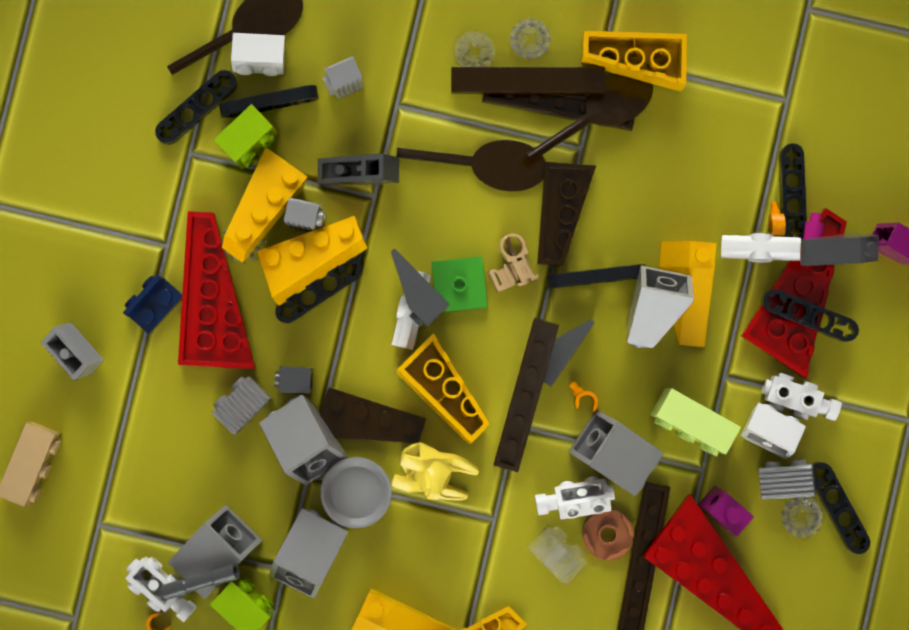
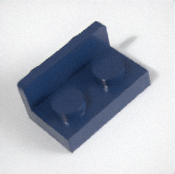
(152, 303)

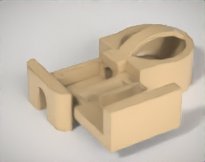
(518, 268)

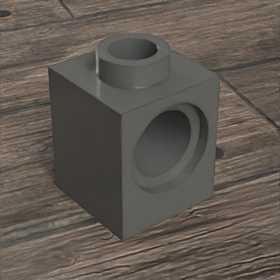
(294, 379)

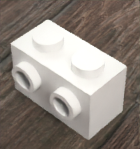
(258, 54)
(773, 430)

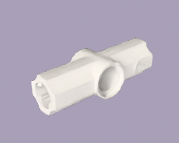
(760, 247)
(406, 328)

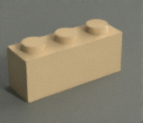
(29, 464)

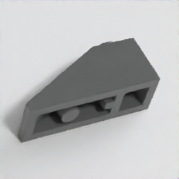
(359, 170)
(840, 249)
(421, 297)
(564, 349)

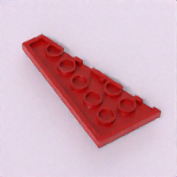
(210, 312)
(784, 339)
(702, 564)

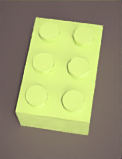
(694, 422)

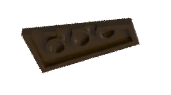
(562, 201)
(367, 420)

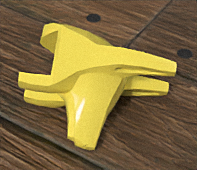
(430, 472)

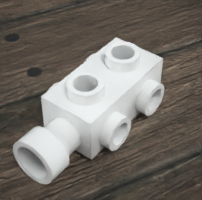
(795, 398)
(577, 499)
(152, 587)

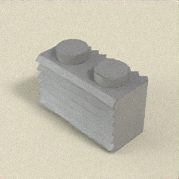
(343, 78)
(304, 215)
(72, 351)
(241, 404)
(787, 480)

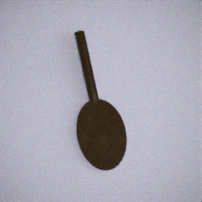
(251, 17)
(620, 104)
(496, 164)

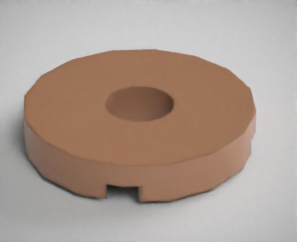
(612, 549)

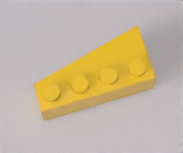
(638, 55)
(262, 204)
(310, 256)
(442, 388)

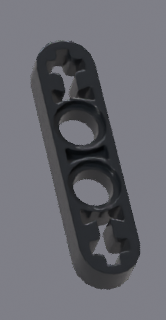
(270, 101)
(193, 104)
(797, 193)
(593, 276)
(321, 294)
(810, 312)
(842, 505)

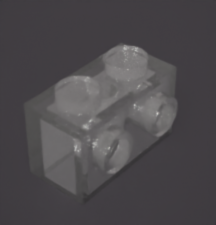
(557, 554)

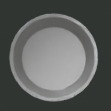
(356, 492)

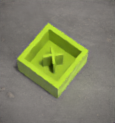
(247, 137)
(243, 605)

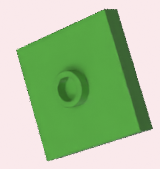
(461, 283)

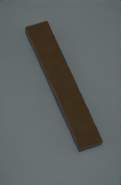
(528, 80)
(561, 106)
(526, 394)
(640, 570)

